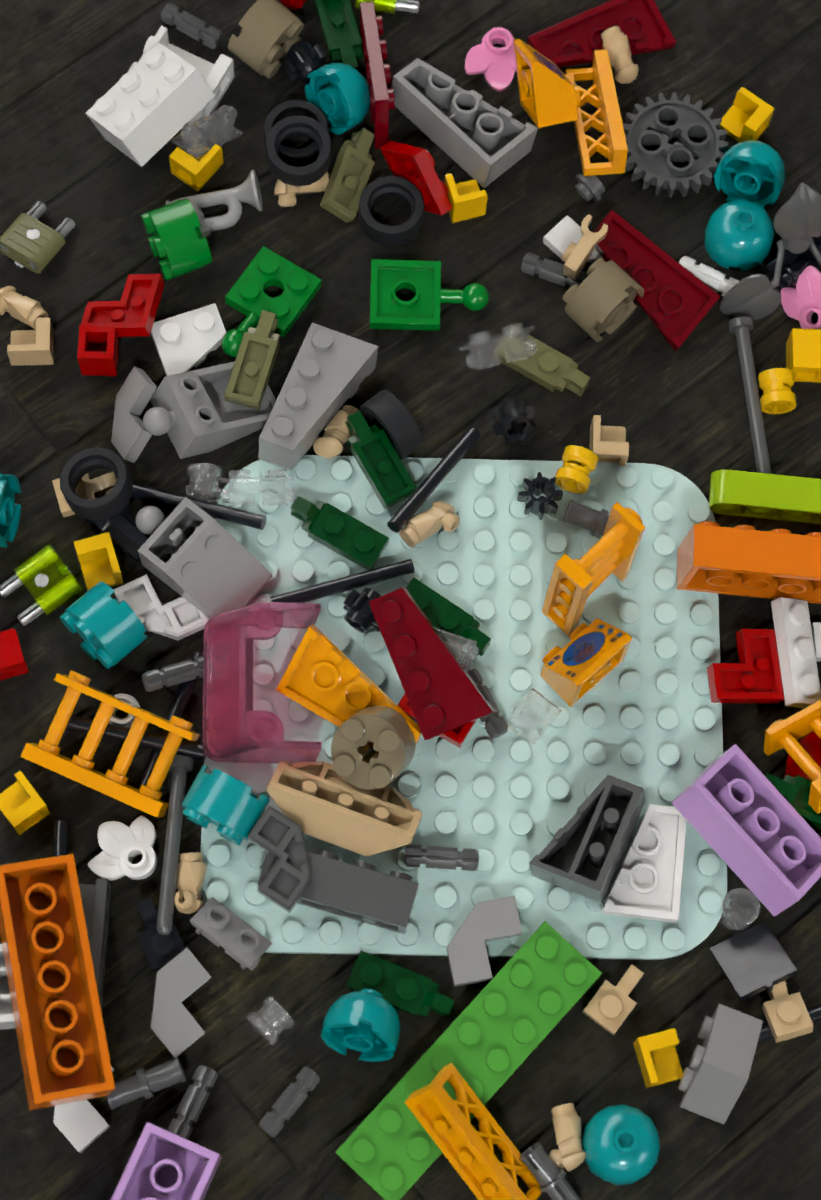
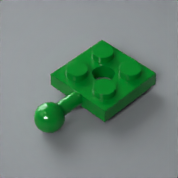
(249, 296)
(424, 308)

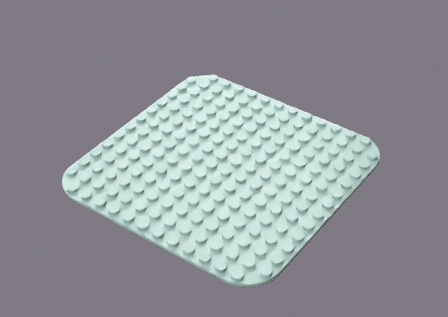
(501, 794)

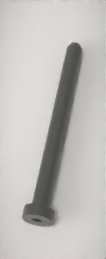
(741, 327)
(179, 768)

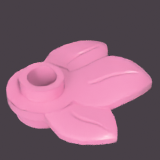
(494, 62)
(804, 299)

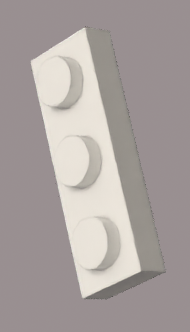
(796, 652)

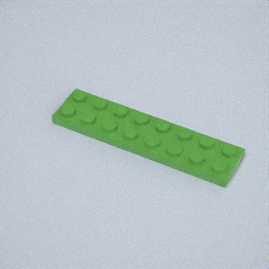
(485, 1047)

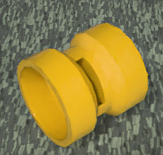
(777, 391)
(576, 469)

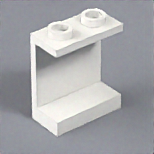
(216, 75)

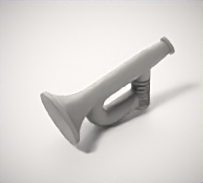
(246, 192)

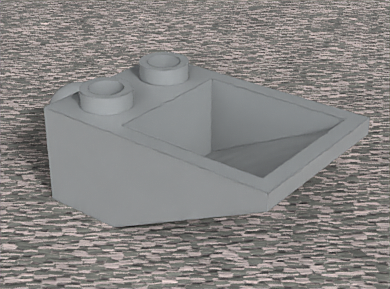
(196, 415)
(205, 568)

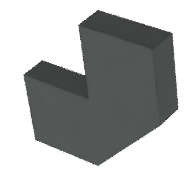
(291, 872)

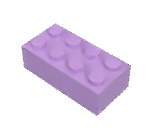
(753, 829)
(167, 1168)

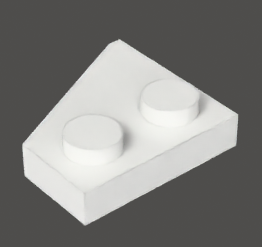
(187, 338)

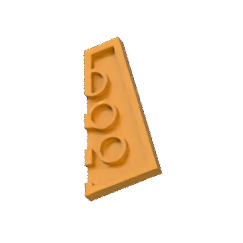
(331, 683)

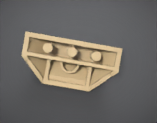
(340, 812)

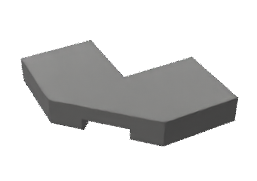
(128, 428)
(485, 923)
(172, 986)

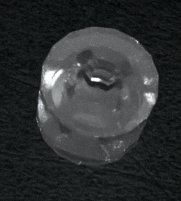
(204, 481)
(735, 915)
(270, 1020)

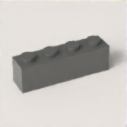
(356, 890)

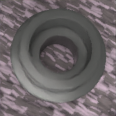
(589, 187)

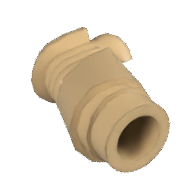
(619, 55)
(287, 192)
(20, 306)
(335, 434)
(428, 523)
(189, 881)
(568, 1133)

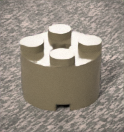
(266, 36)
(602, 299)
(354, 756)

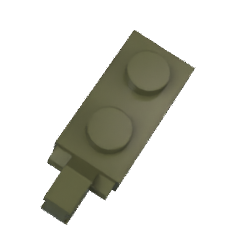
(349, 176)
(254, 363)
(550, 369)

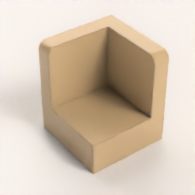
(32, 346)
(608, 442)

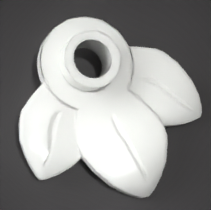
(121, 846)

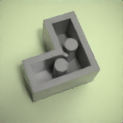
(720, 1064)

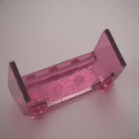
(229, 723)

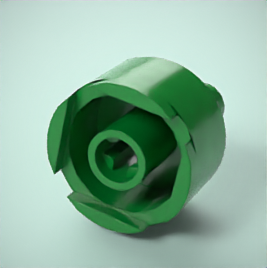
(176, 238)

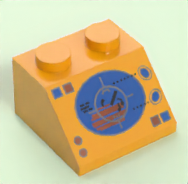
(544, 88)
(585, 659)

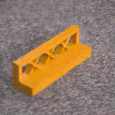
(607, 112)
(464, 1147)

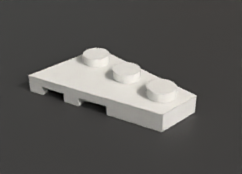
(652, 870)

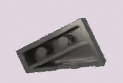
(593, 841)

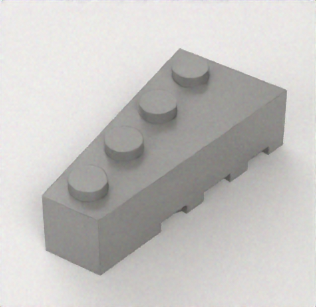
(461, 123)
(317, 386)

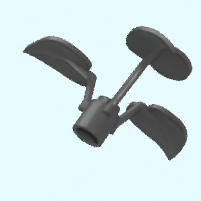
(795, 224)

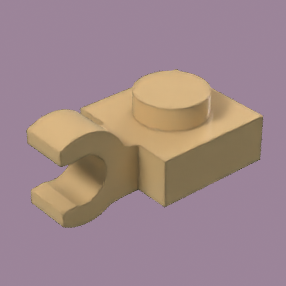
(578, 255)
(86, 489)
(611, 1003)
(786, 1014)

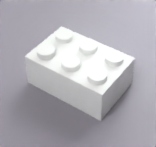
(150, 104)

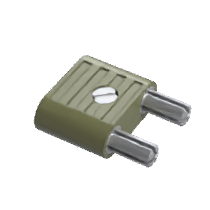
(31, 241)

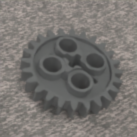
(688, 122)

